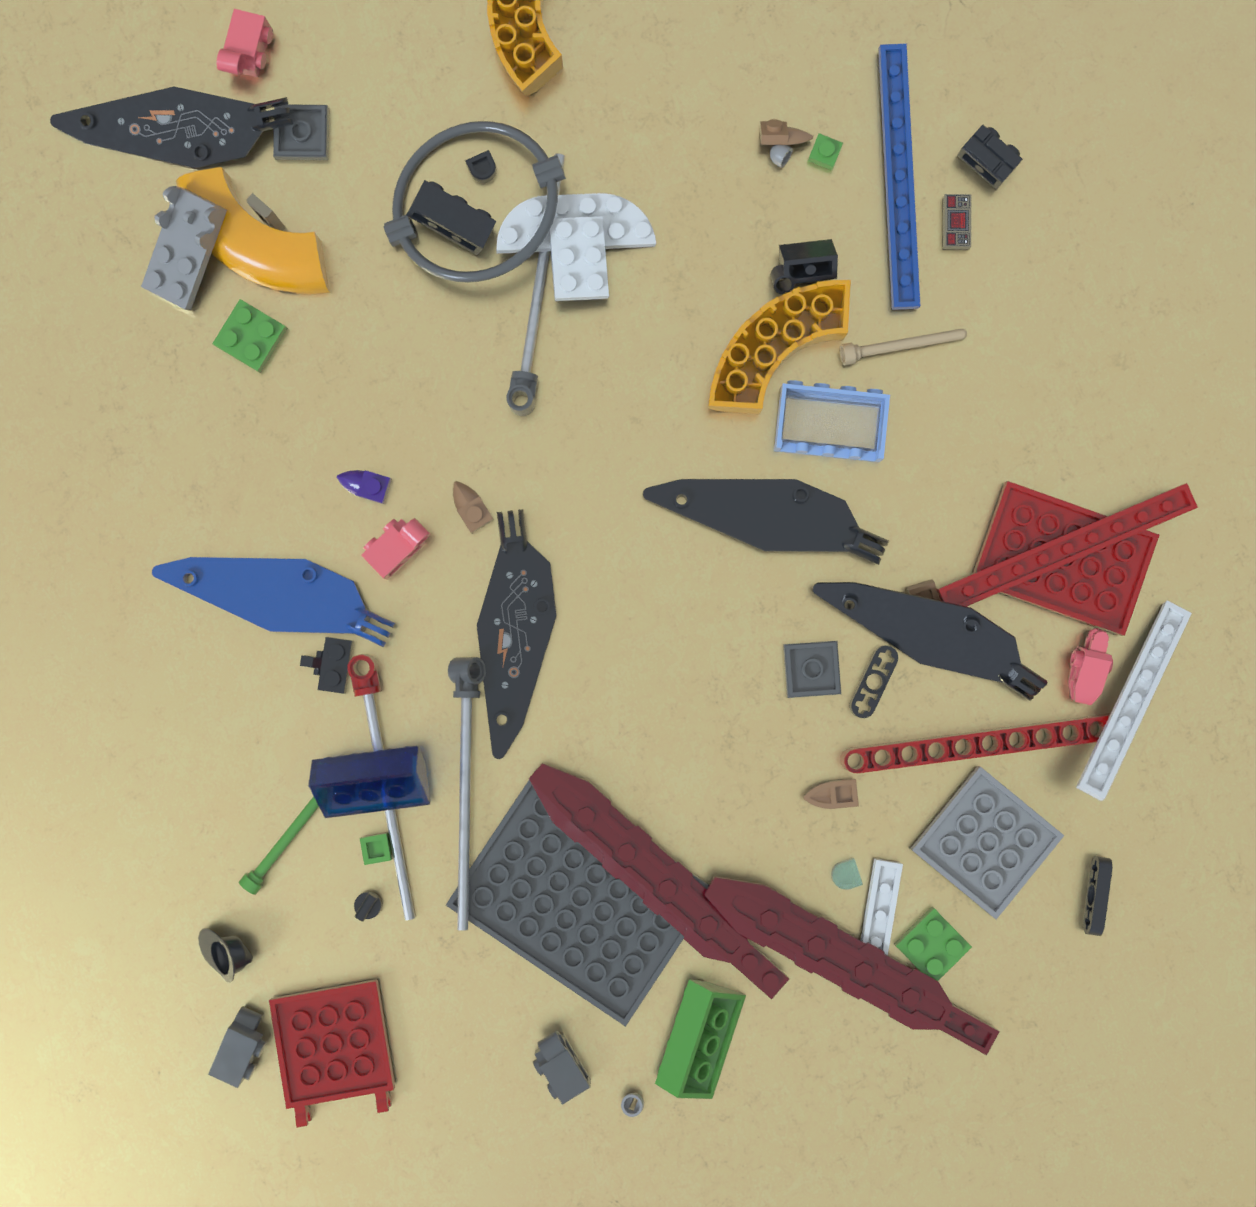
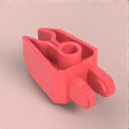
(1090, 667)

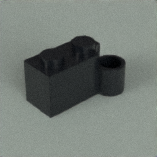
(804, 263)

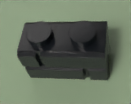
(990, 156)

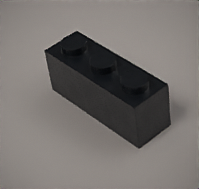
(451, 217)

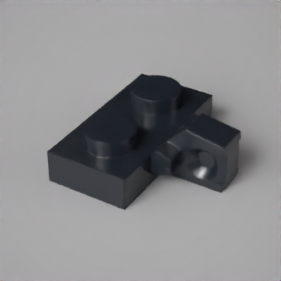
(331, 664)

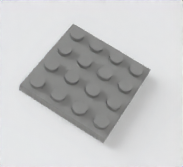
(987, 842)

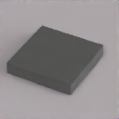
(306, 137)
(812, 669)

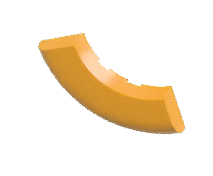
(523, 43)
(255, 250)
(772, 336)

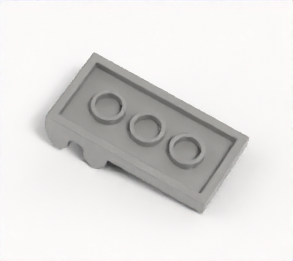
(183, 246)

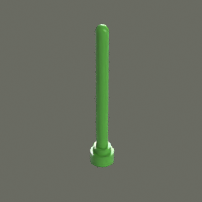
(253, 880)

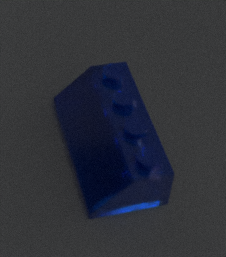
(370, 782)

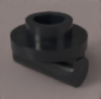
(367, 906)

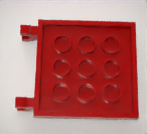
(332, 1047)

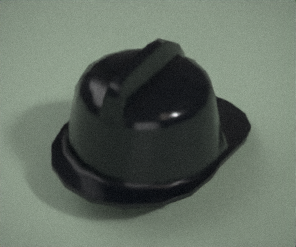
(224, 954)

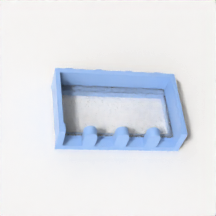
(832, 421)

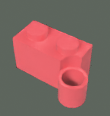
(245, 44)
(395, 546)

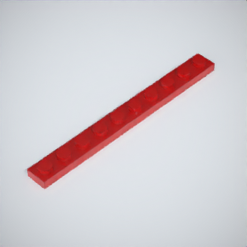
(1069, 547)

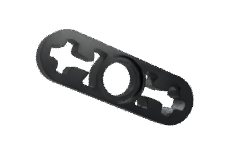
(874, 660)
(1097, 896)

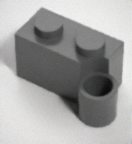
(239, 1049)
(561, 1067)

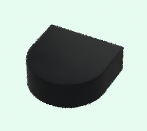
(482, 167)

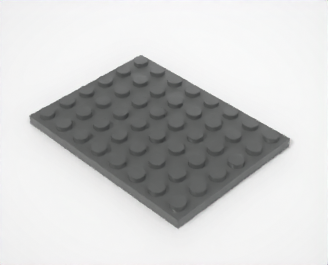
(567, 911)

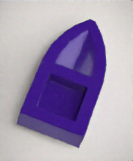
(366, 484)

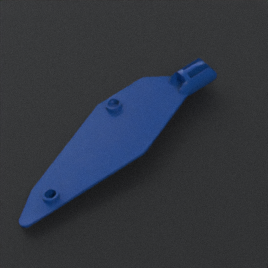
(276, 594)

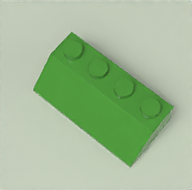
(700, 1040)

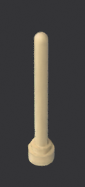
(851, 353)

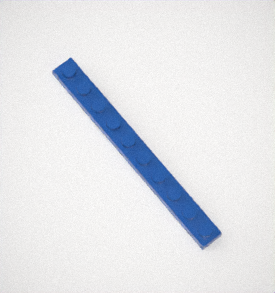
(899, 176)

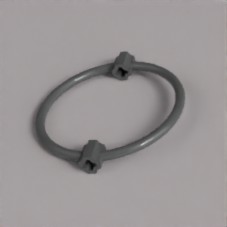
(402, 229)

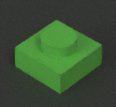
(825, 151)
(376, 848)

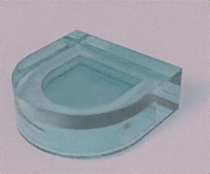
(846, 874)

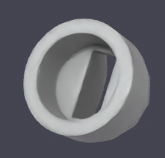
(780, 154)
(628, 1100)

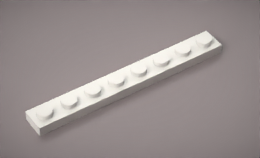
(1133, 701)

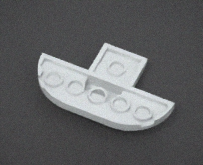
(578, 238)

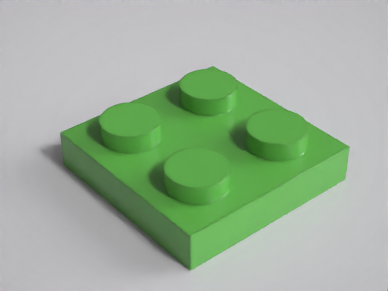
(250, 335)
(933, 945)

